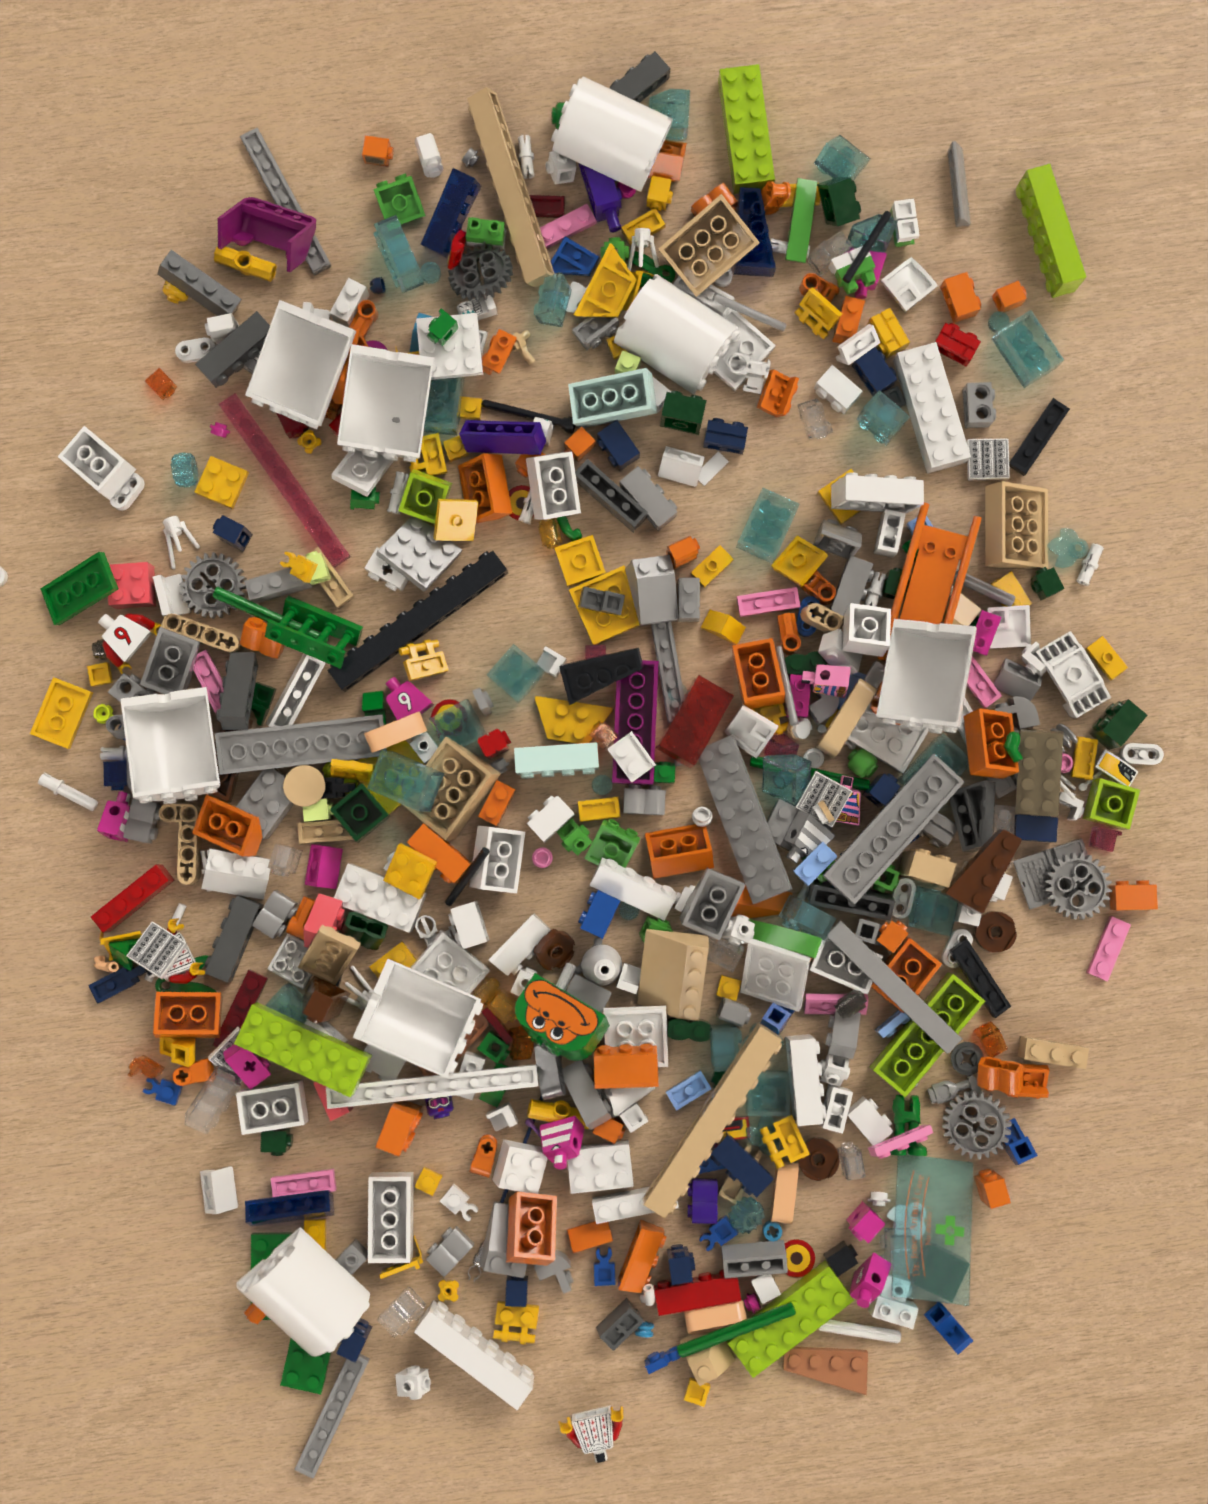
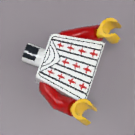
(185, 967)
(594, 1430)

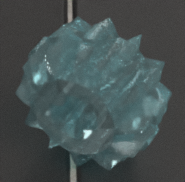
(184, 470)
(746, 1215)

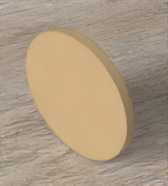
(304, 785)

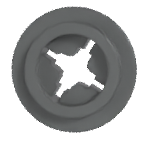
(967, 1048)

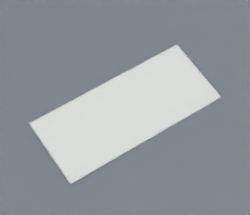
(712, 467)

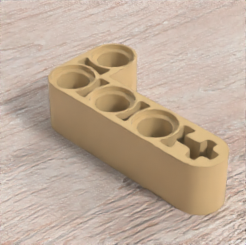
(821, 622)
(203, 633)
(846, 718)
(184, 844)

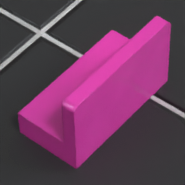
(323, 866)

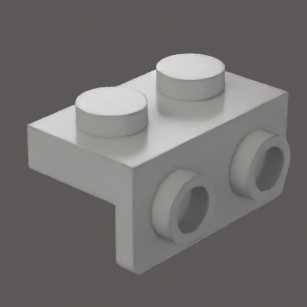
(594, 329)

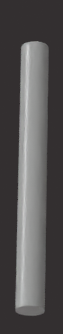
(749, 312)
(787, 688)

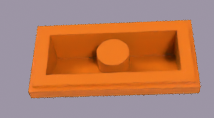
(589, 1235)

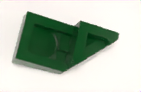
(262, 701)

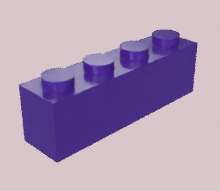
(503, 437)

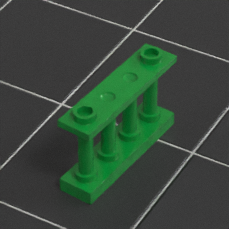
(320, 620)

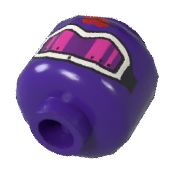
(439, 1106)

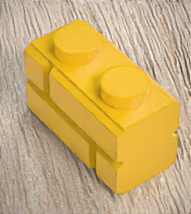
(889, 332)

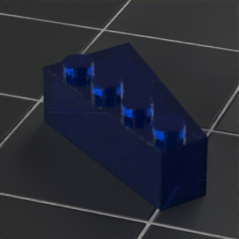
(450, 212)
(752, 212)

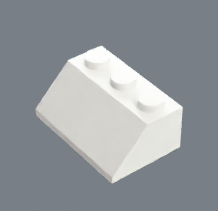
(236, 874)
(520, 945)

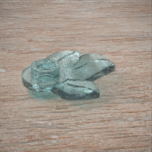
(1065, 548)
(754, 1134)

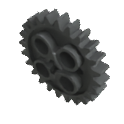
(495, 269)

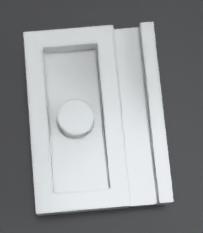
(631, 757)

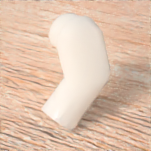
(648, 1295)

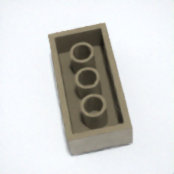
(1039, 772)

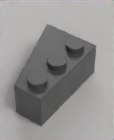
(974, 814)

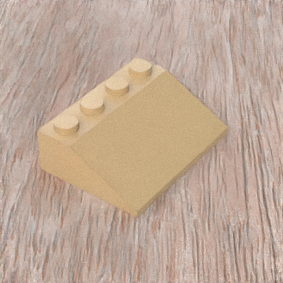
(708, 245)
(1016, 526)
(461, 789)
(673, 972)

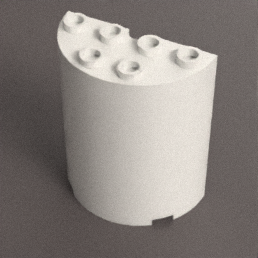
(610, 133)
(675, 334)
(300, 364)
(376, 390)
(926, 675)
(170, 746)
(418, 1018)
(306, 1294)

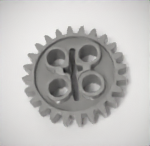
(200, 598)
(1067, 870)
(985, 1108)

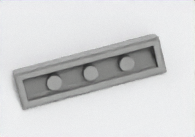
(958, 185)

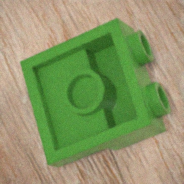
(399, 199)
(613, 844)

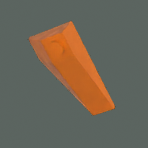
(765, 908)

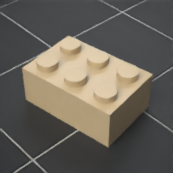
(926, 868)

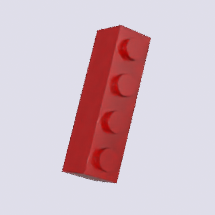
(132, 898)
(703, 1292)

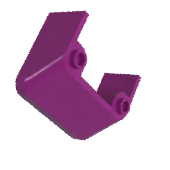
(270, 225)

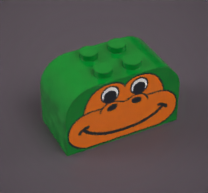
(559, 1020)

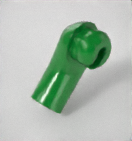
(565, 527)
(1011, 746)

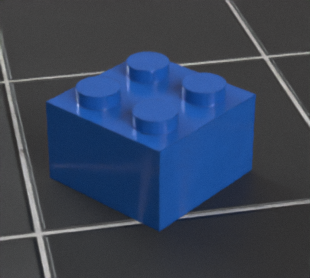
(599, 913)

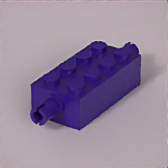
(603, 197)

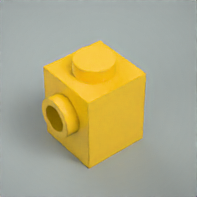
(659, 193)

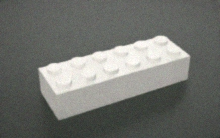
(931, 407)
(475, 1354)

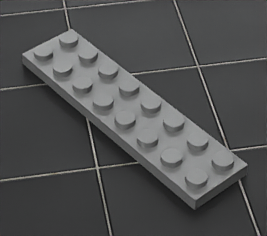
(295, 744)
(744, 820)
(893, 829)

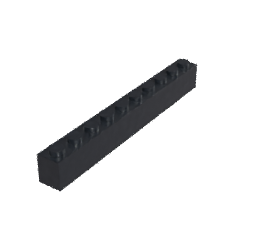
(418, 620)

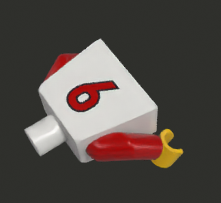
(125, 637)

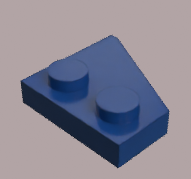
(573, 259)

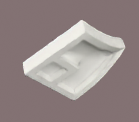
(908, 284)
(1013, 627)
(751, 730)

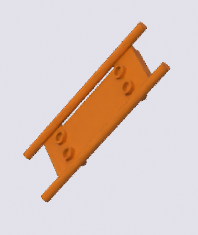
(933, 573)

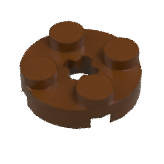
(1006, 929)
(553, 940)
(820, 1170)

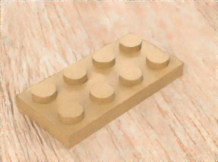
(329, 954)

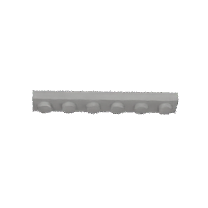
(331, 1416)

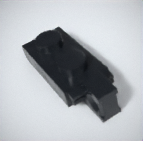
(336, 787)

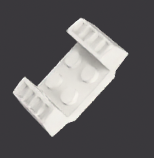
(1073, 675)

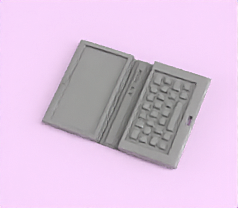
(1033, 867)

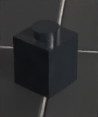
(841, 1258)

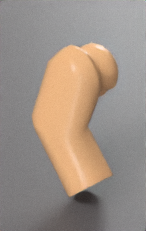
(105, 966)

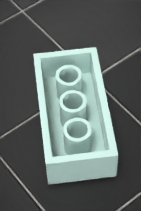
(612, 398)
(556, 759)

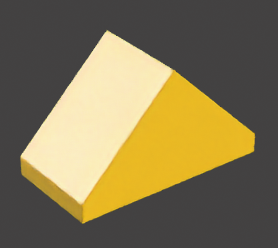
(723, 626)

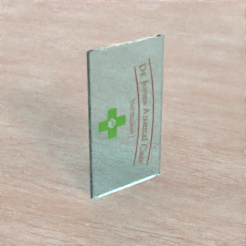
(932, 1230)

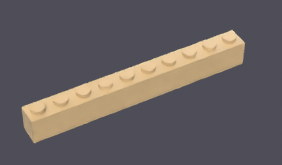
(510, 187)
(712, 1120)

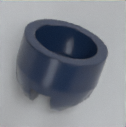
(377, 285)

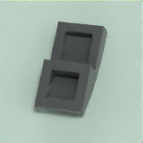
(601, 601)

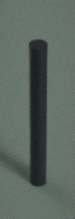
(867, 246)
(467, 876)

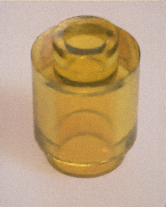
(549, 533)
(487, 990)

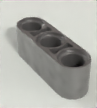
(549, 1073)

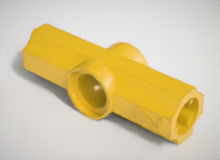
(256, 266)
(552, 1111)

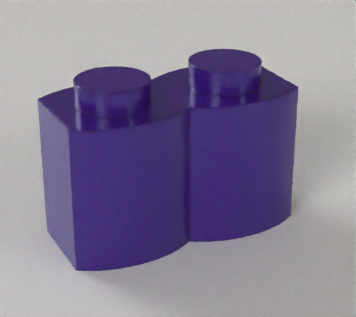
(703, 1200)

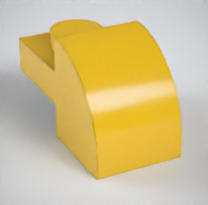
(179, 1049)

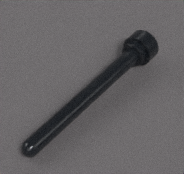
(565, 423)

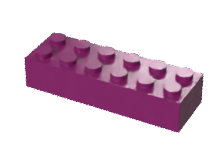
(637, 713)

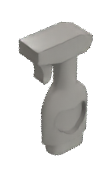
(947, 1090)

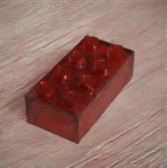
(694, 721)

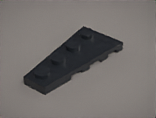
(595, 673)

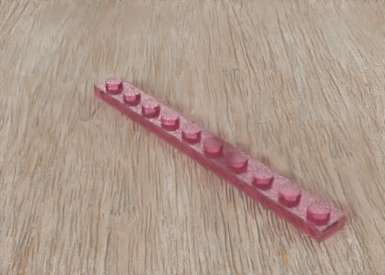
(284, 480)

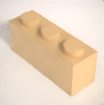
(1053, 1052)

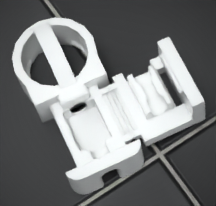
(755, 370)
(430, 936)

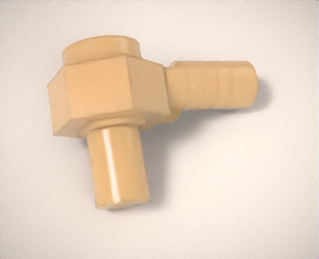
(521, 348)

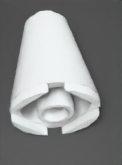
(598, 957)
(623, 1098)

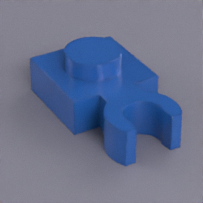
(166, 1091)
(720, 1232)
(604, 1270)
(659, 1360)

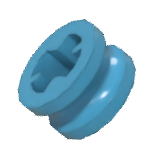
(768, 1235)
(644, 1330)

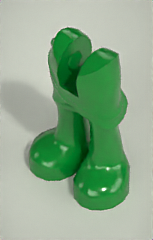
(911, 1117)

